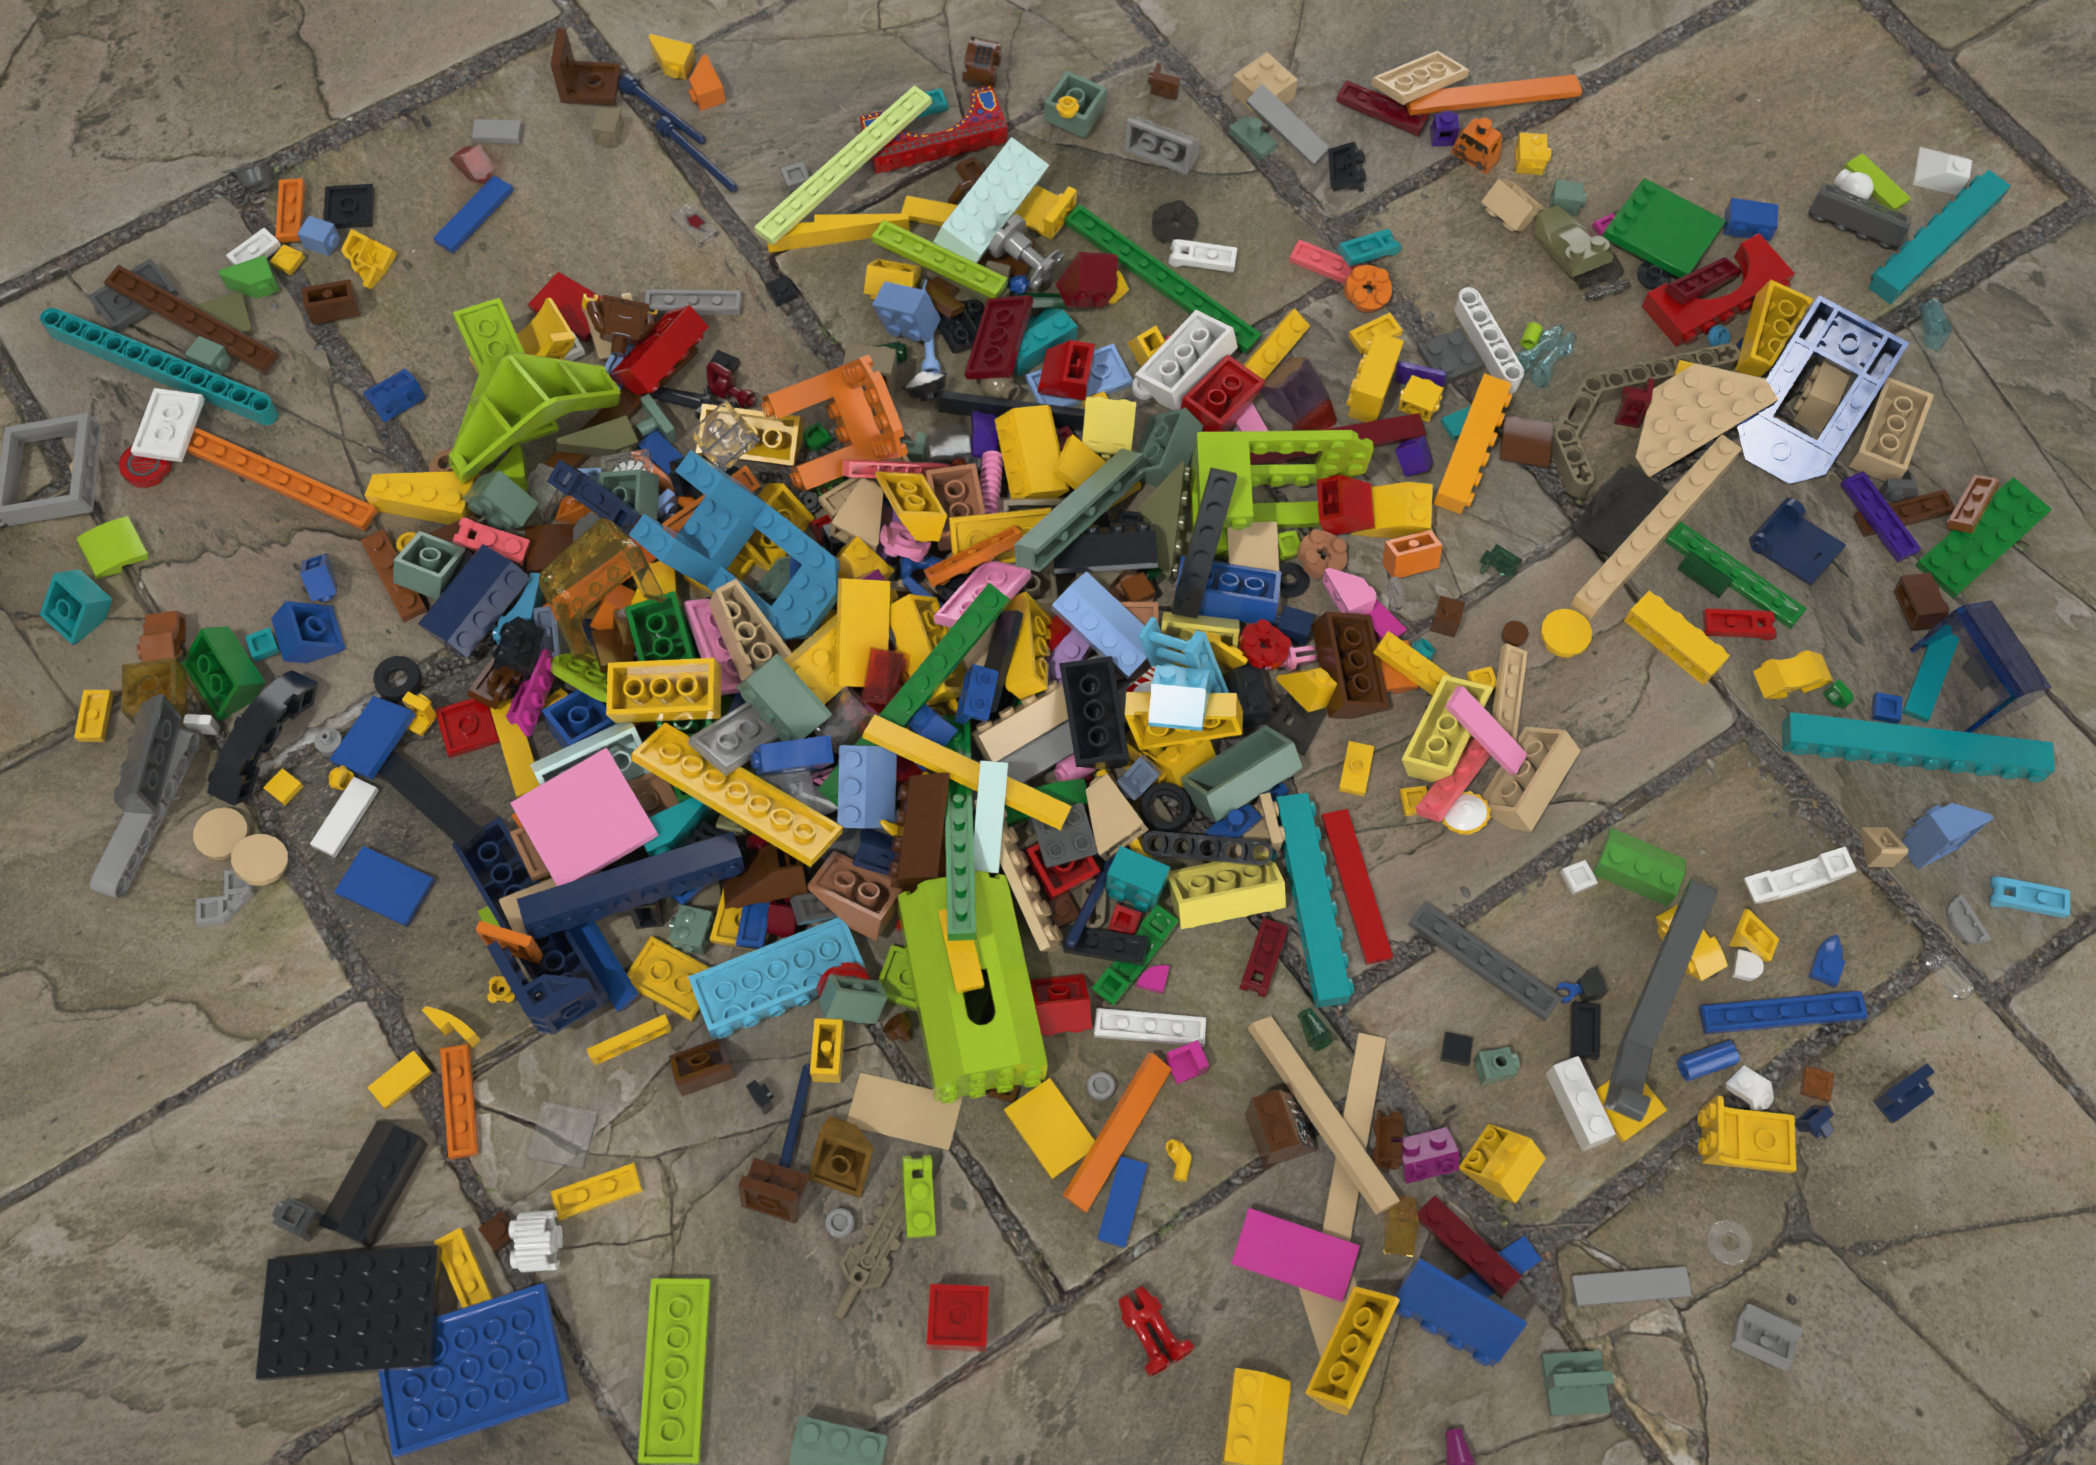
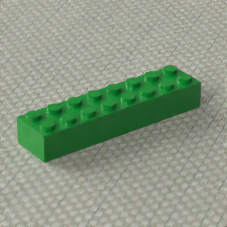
(664, 634)

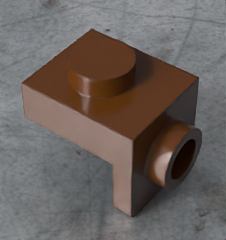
(1163, 84)

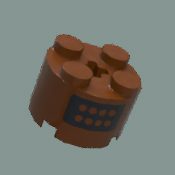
(982, 62)

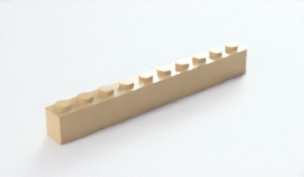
(1655, 528)

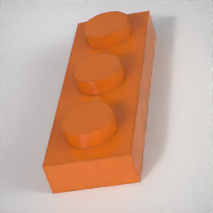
(290, 209)

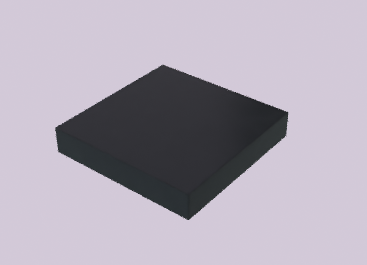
(349, 205)

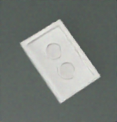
(167, 425)

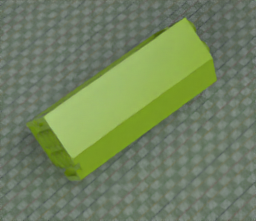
(961, 1054)

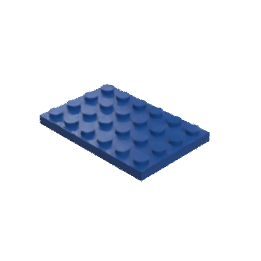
(487, 1370)

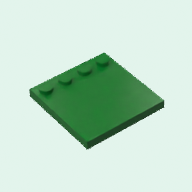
(1664, 228)

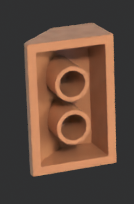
(958, 494)

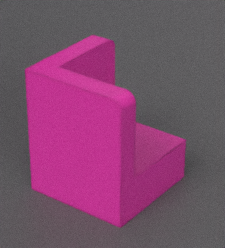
(1187, 1062)

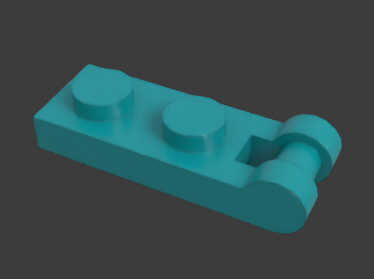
(1369, 247)

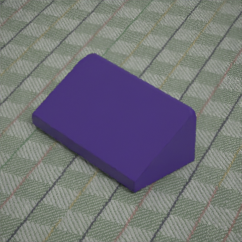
(1406, 370)

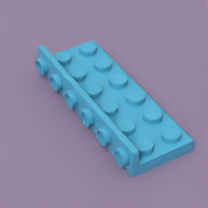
(771, 977)

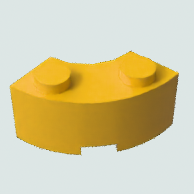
(1803, 672)
(1707, 956)

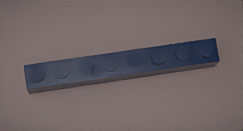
(631, 885)

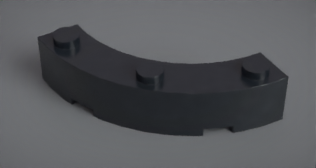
(256, 733)

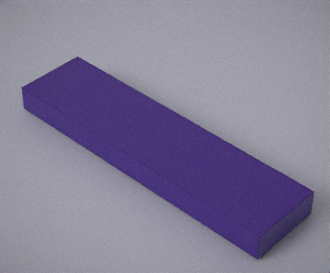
(1880, 516)

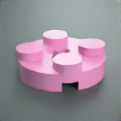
(900, 542)

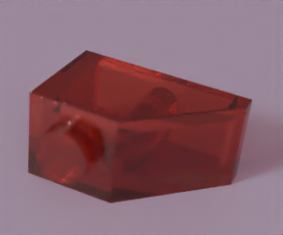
(473, 163)

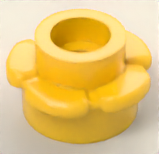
(1067, 106)
(340, 778)

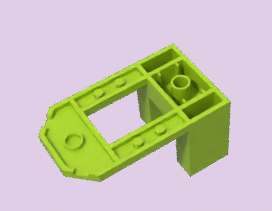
(1338, 450)

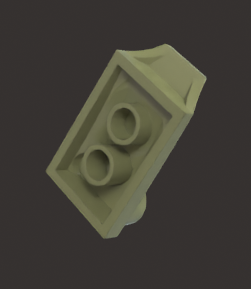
(1570, 242)

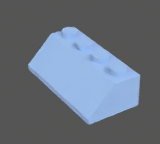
(1102, 623)

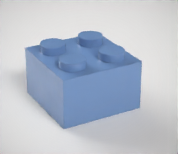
(906, 312)

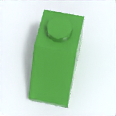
(251, 278)

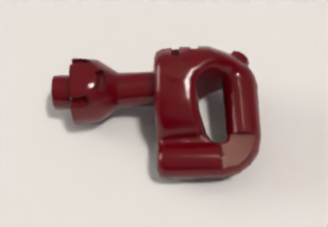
(725, 385)

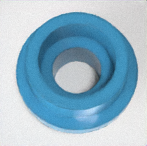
(1718, 335)

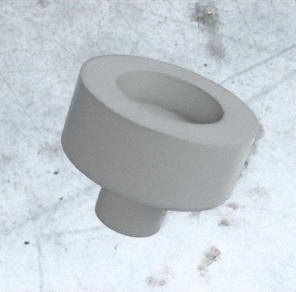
(328, 741)

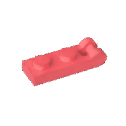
(504, 543)

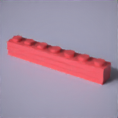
(868, 468)

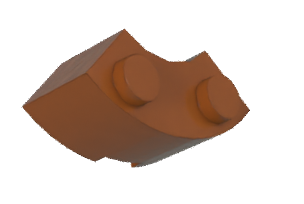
(162, 636)

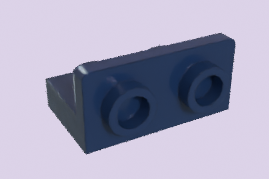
(1906, 1094)

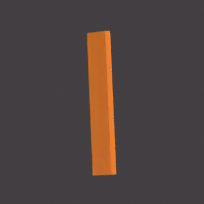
(1117, 1132)

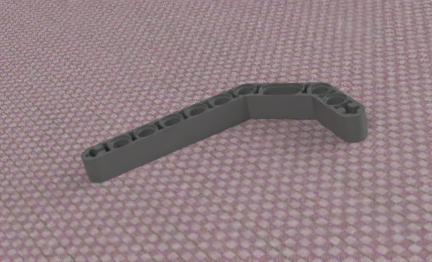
(1656, 998)

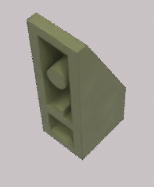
(600, 440)

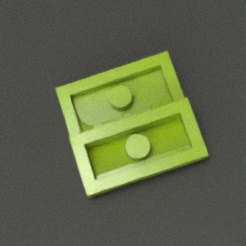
(111, 547)

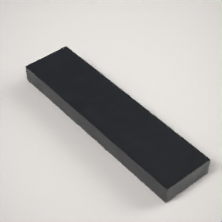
(1002, 648)

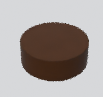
(1514, 633)

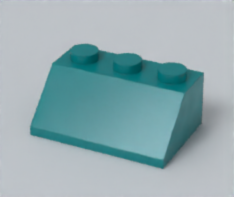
(1043, 332)

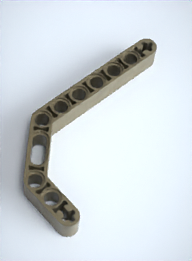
(1608, 387)

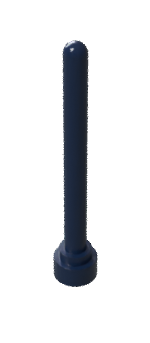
(630, 86)
(667, 128)
(1089, 904)
(796, 1116)

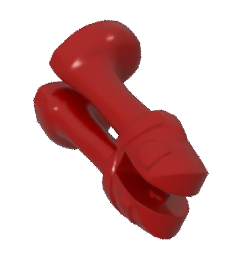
(1151, 1314)

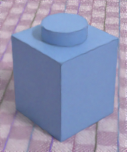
(319, 236)

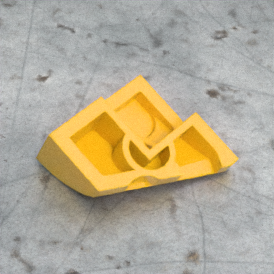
(367, 257)

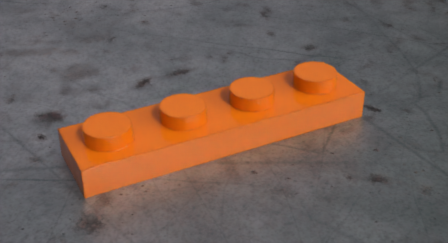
(966, 560)

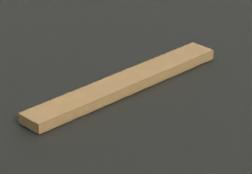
(1324, 1115)
(1358, 1116)

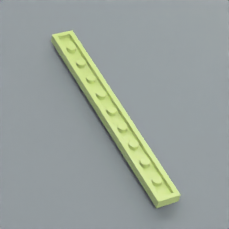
(842, 165)

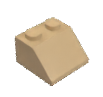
(1512, 205)

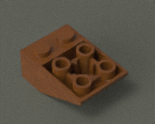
(767, 877)

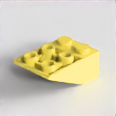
(1108, 425)

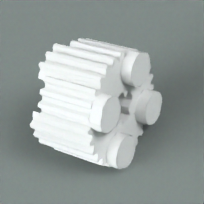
(535, 1241)

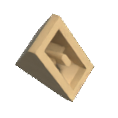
(1882, 847)

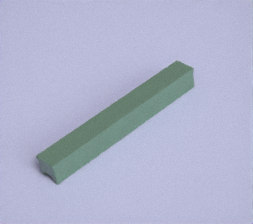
(1078, 511)

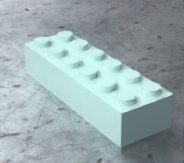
(991, 201)

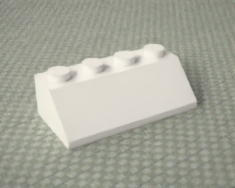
(1186, 358)

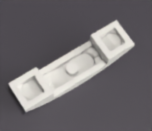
(1800, 877)

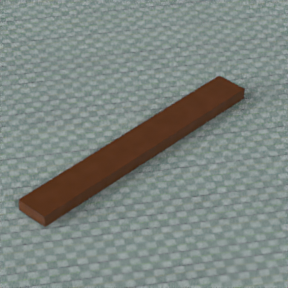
(191, 318)
(628, 405)

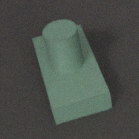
(1253, 137)
(655, 421)

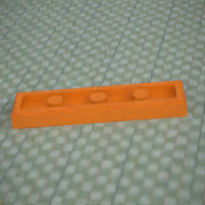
(459, 1101)

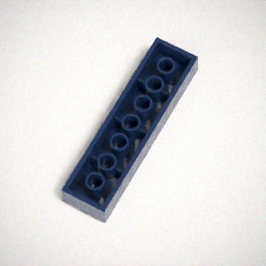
(501, 872)

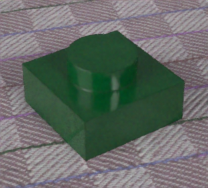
(1153, 574)

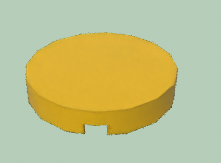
(1566, 633)

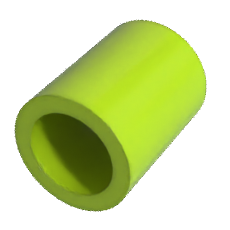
(1531, 335)

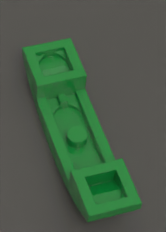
(1069, 792)
(1121, 976)

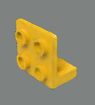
(1046, 211)
(1226, 656)

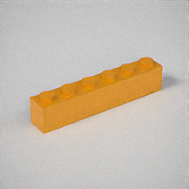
(1472, 444)

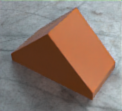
(617, 599)

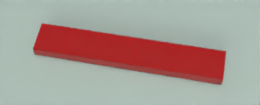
(1356, 887)

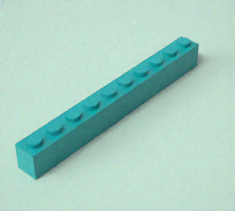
(1917, 747)

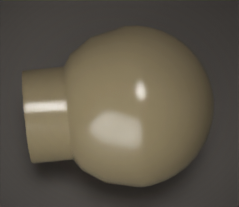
(1000, 388)

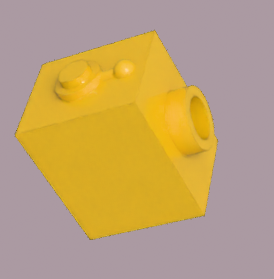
(1531, 153)
(1420, 397)

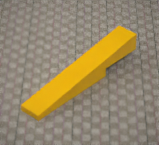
(836, 229)

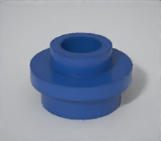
(1018, 284)

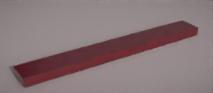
(1381, 432)

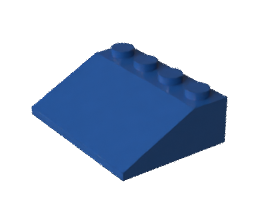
(1457, 1313)

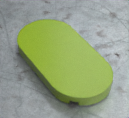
(581, 675)

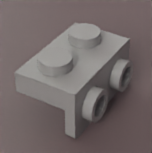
(1766, 1336)

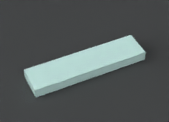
(989, 816)

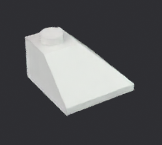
(1941, 171)

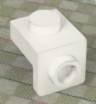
(1751, 1088)

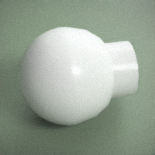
(1855, 183)

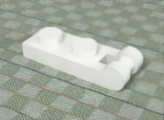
(1202, 255)

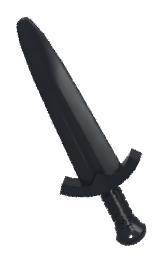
(686, 398)

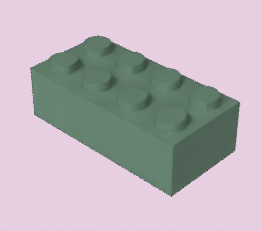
(1241, 773)

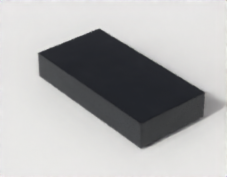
(1584, 1030)

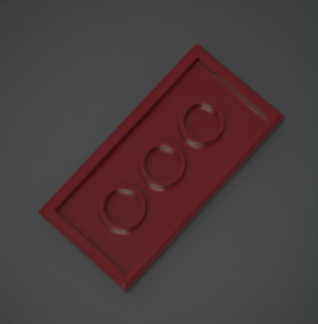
(999, 337)

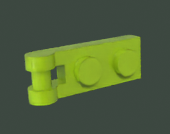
(918, 1198)

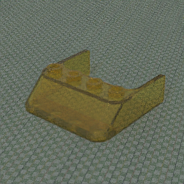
(587, 574)

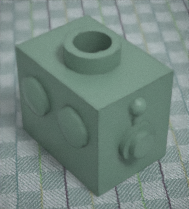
(691, 929)

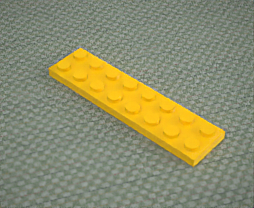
(739, 796)

